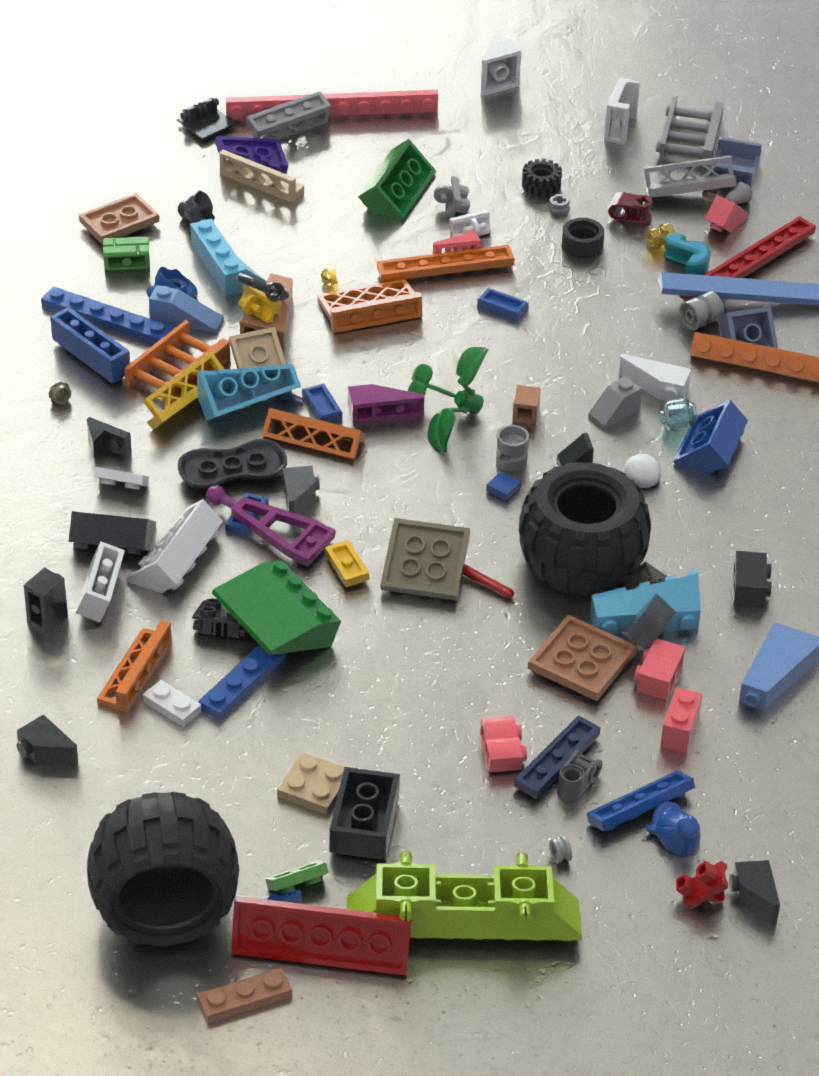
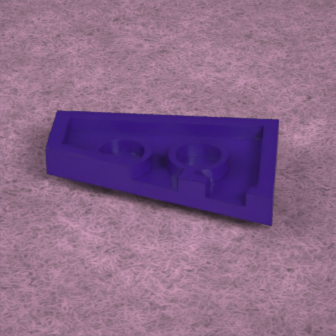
(259, 150)

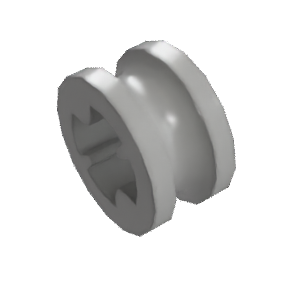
(560, 203)
(560, 850)

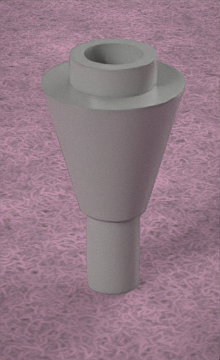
(740, 193)

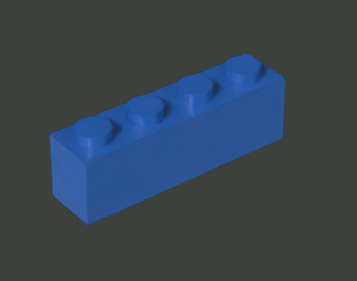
(90, 344)

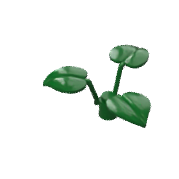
(466, 400)

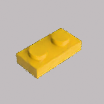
(347, 563)

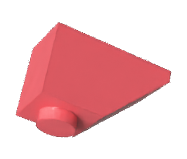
(725, 215)

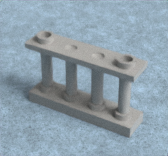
(707, 140)

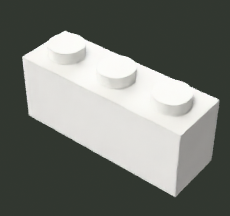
(100, 582)

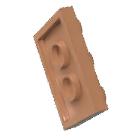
(119, 217)

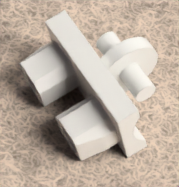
(474, 222)

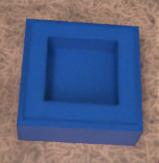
(503, 486)

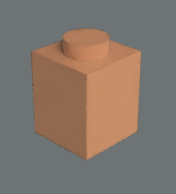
(526, 404)

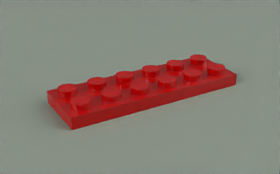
(320, 935)

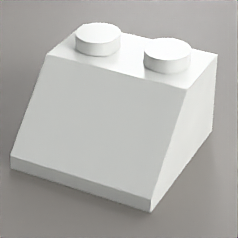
(500, 67)

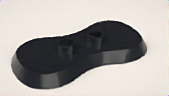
(214, 467)

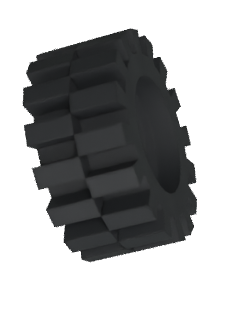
(541, 177)

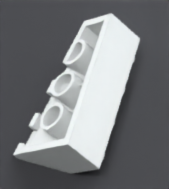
(178, 549)

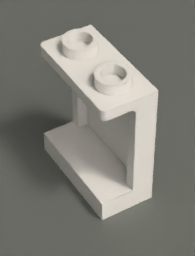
(621, 107)

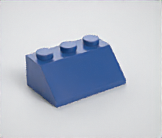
(712, 439)

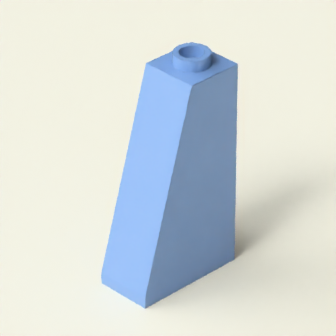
(778, 665)

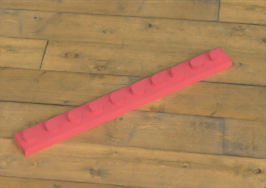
(343, 103)

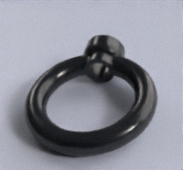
(272, 290)

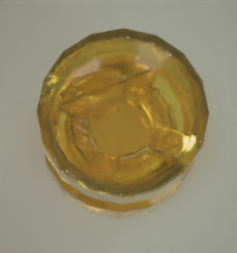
(656, 237)

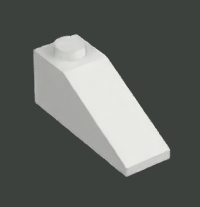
(656, 378)

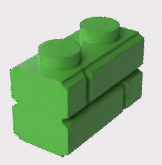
(126, 253)

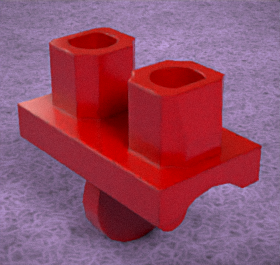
(705, 886)

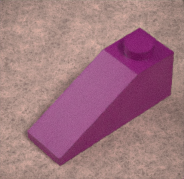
(380, 403)

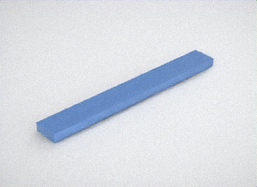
(740, 288)

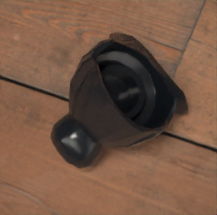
(196, 207)

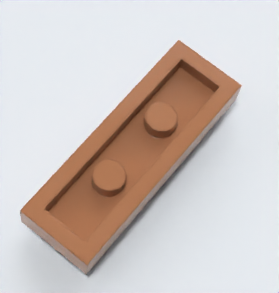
(244, 995)

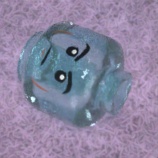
(678, 414)

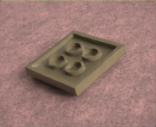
(425, 559)

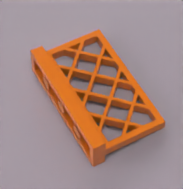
(366, 313)

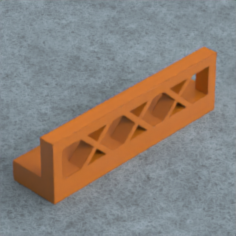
(318, 427)
(138, 672)

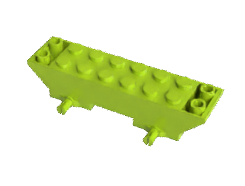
(509, 905)

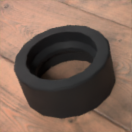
(578, 246)

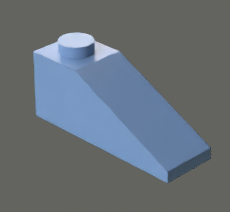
(174, 307)

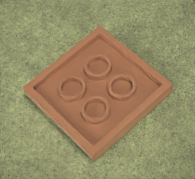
(582, 657)

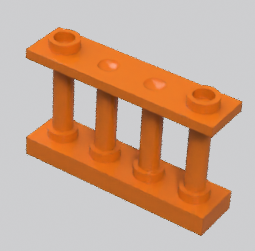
(169, 346)

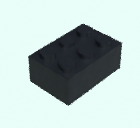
(364, 813)

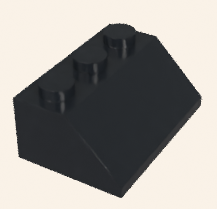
(118, 531)

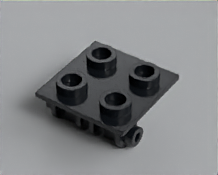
(205, 118)
(213, 611)

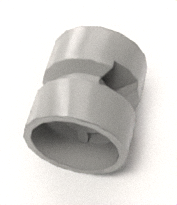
(701, 310)
(512, 448)

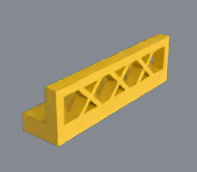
(186, 397)

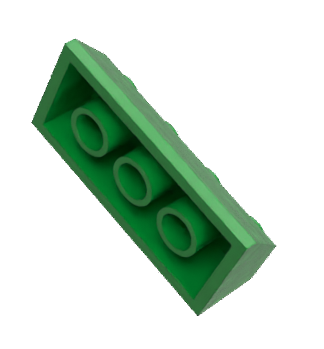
(397, 182)

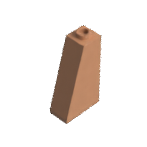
(280, 321)

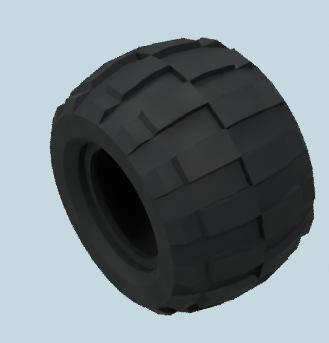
(584, 528)
(163, 869)

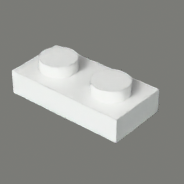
(131, 480)
(172, 703)

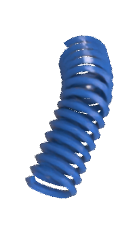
(289, 397)

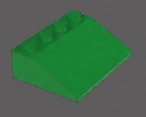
(278, 609)

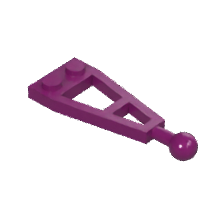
(304, 547)

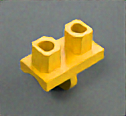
(256, 303)

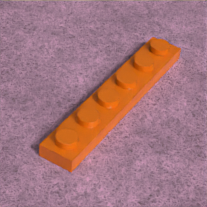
(445, 263)
(755, 356)

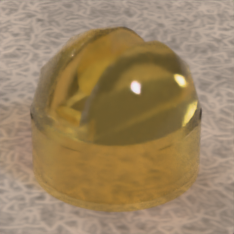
(329, 276)

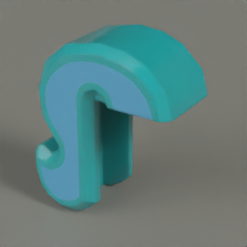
(690, 253)

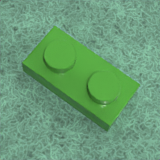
(308, 874)

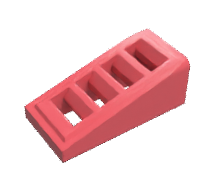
(466, 241)

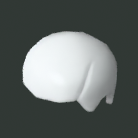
(643, 470)

